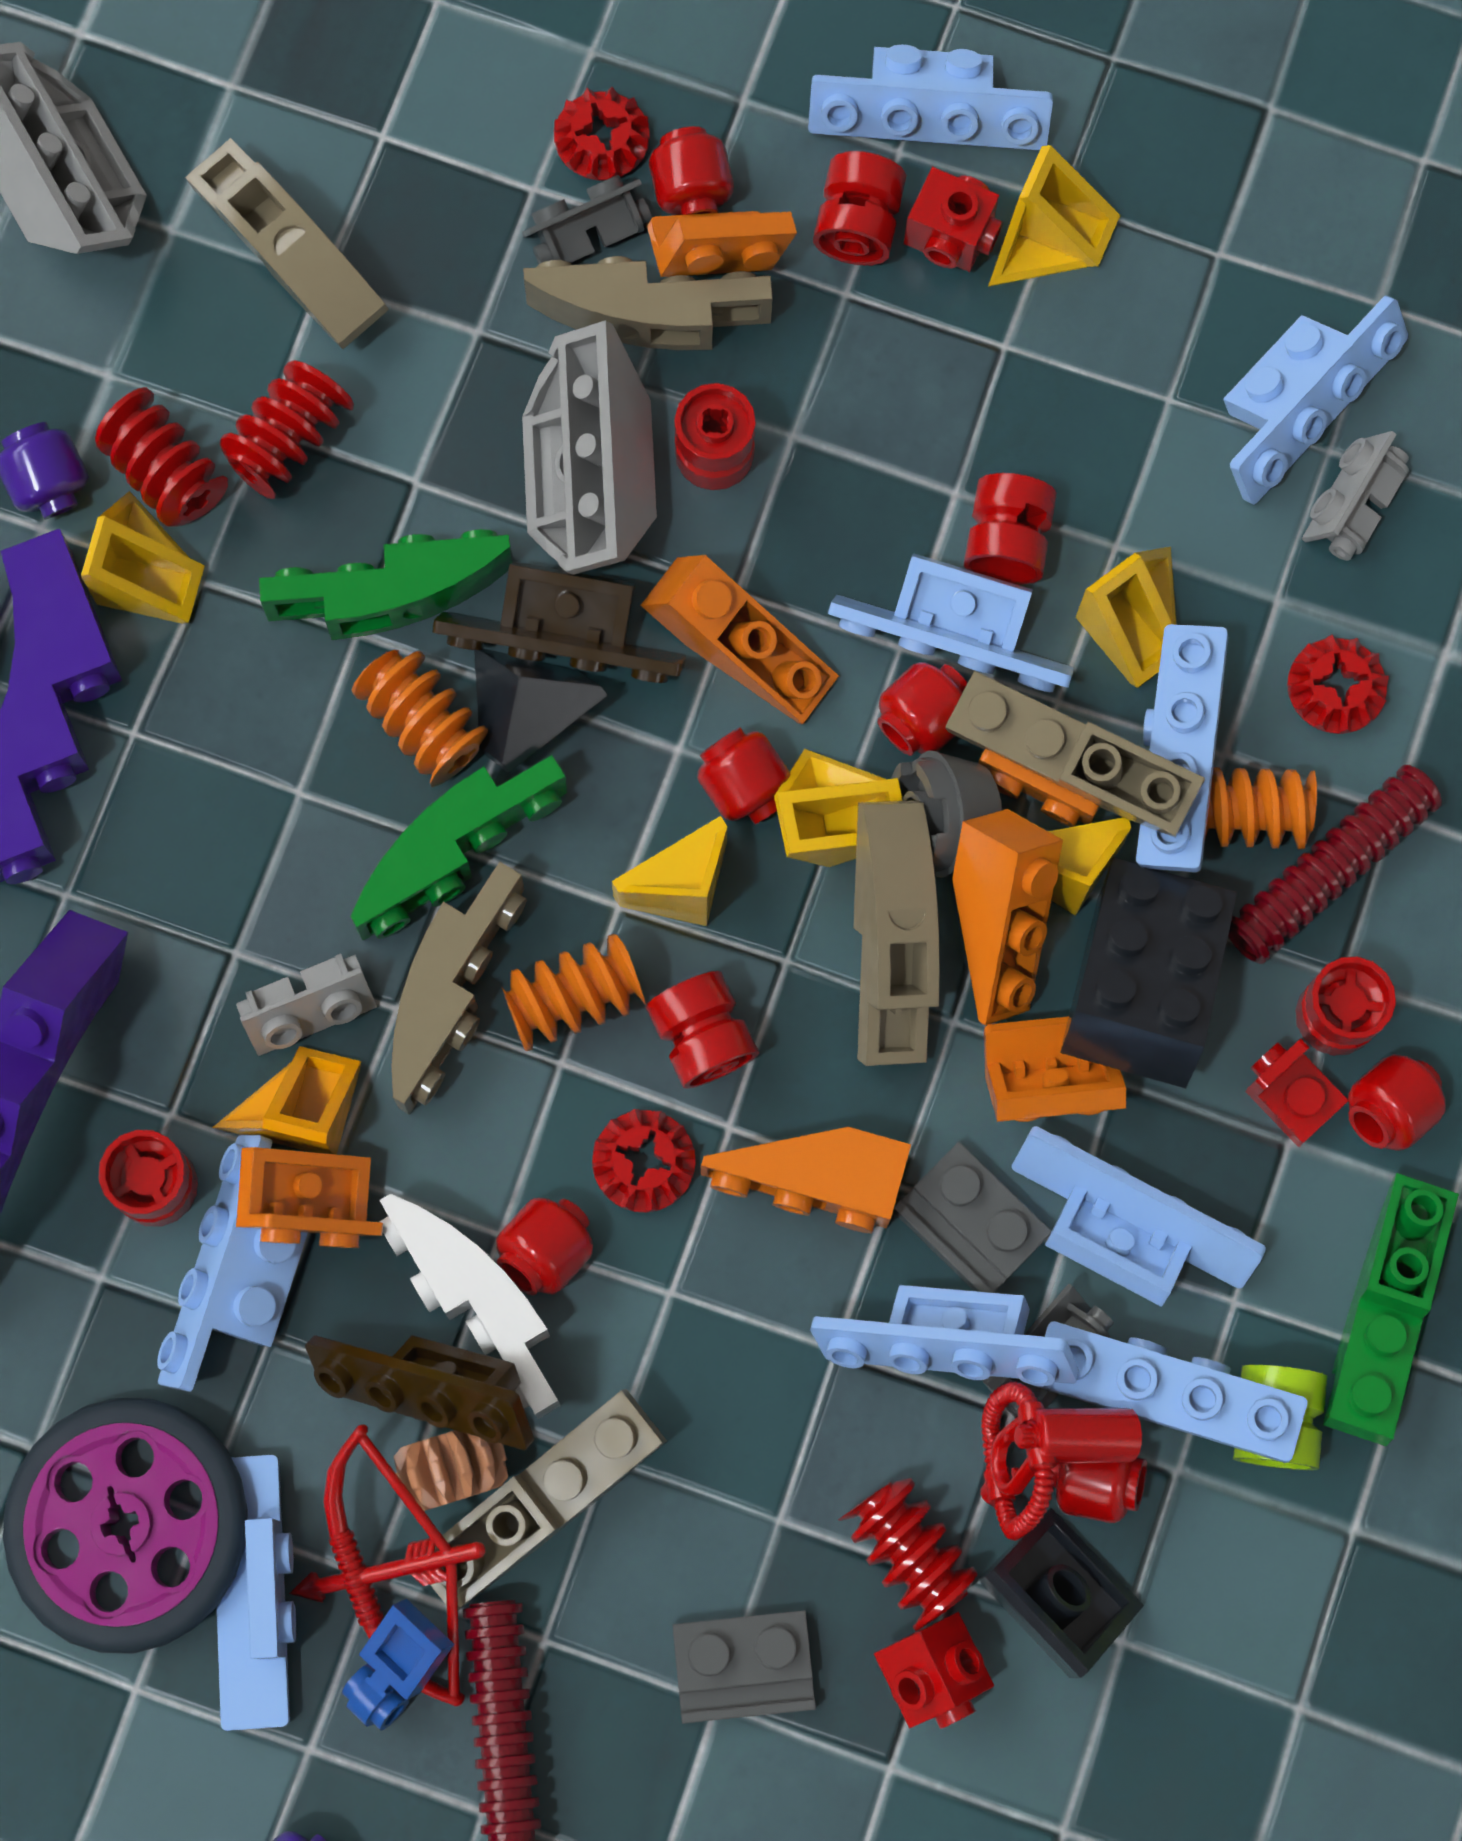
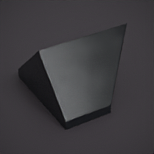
(527, 704)

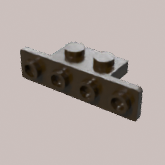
(565, 617)
(429, 1384)

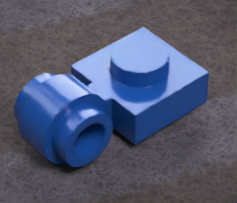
(400, 1663)

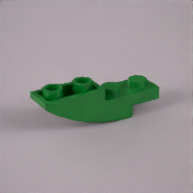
(416, 584)
(429, 854)
(1389, 1309)

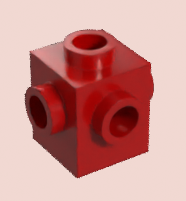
(953, 220)
(935, 1673)

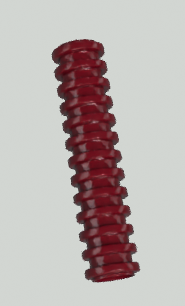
(1334, 863)
(502, 1721)

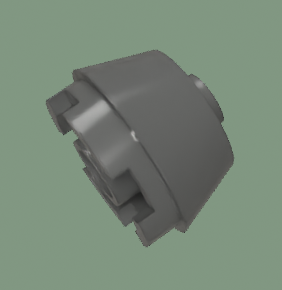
(951, 794)

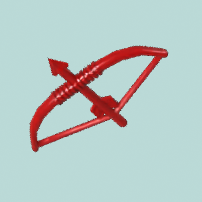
(420, 1560)

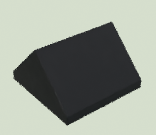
(1061, 1595)

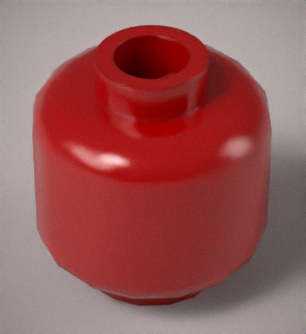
(691, 172)
(919, 707)
(743, 775)
(1396, 1102)
(544, 1245)
(1100, 1489)

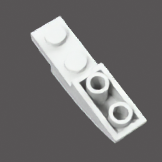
(462, 1277)

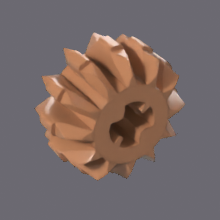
(450, 1468)

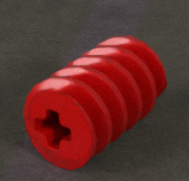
(282, 424)
(157, 461)
(911, 1551)

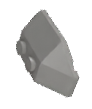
(61, 161)
(588, 452)

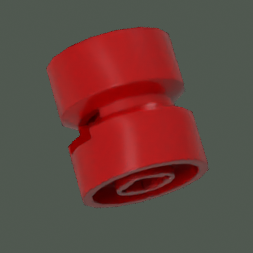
(860, 206)
(714, 436)
(1011, 519)
(1345, 1006)
(701, 1027)
(148, 1178)

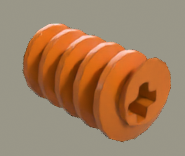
(419, 715)
(1262, 806)
(572, 991)

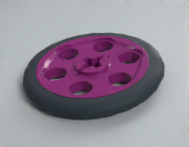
(211, 1539)

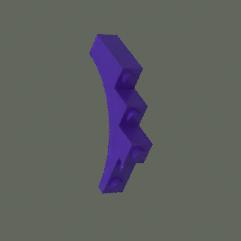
(55, 659)
(44, 1018)

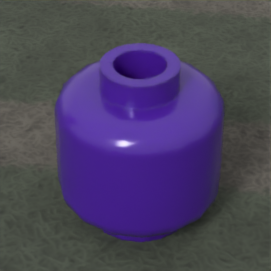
(42, 470)

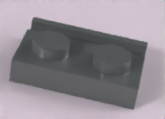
(971, 1221)
(743, 1667)

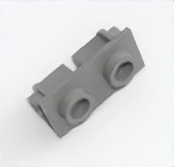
(1368, 472)
(279, 1017)

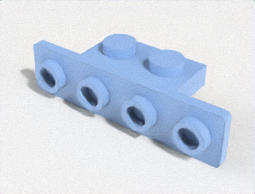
(930, 100)
(1304, 387)
(958, 614)
(1185, 732)
(1128, 1226)
(235, 1284)
(953, 1333)
(1181, 1394)
(253, 1613)

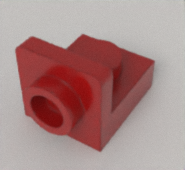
(1294, 1091)

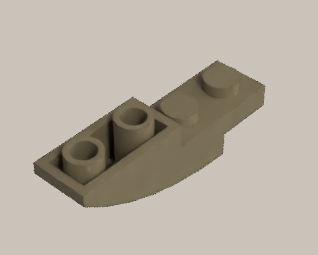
(287, 243)
(660, 315)
(1075, 755)
(899, 932)
(433, 1005)
(551, 1493)

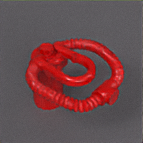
(1049, 1439)

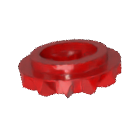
(586, 153)
(1321, 704)
(657, 1187)

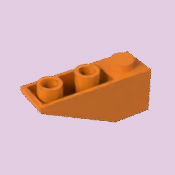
(738, 636)
(1003, 904)
(826, 1170)

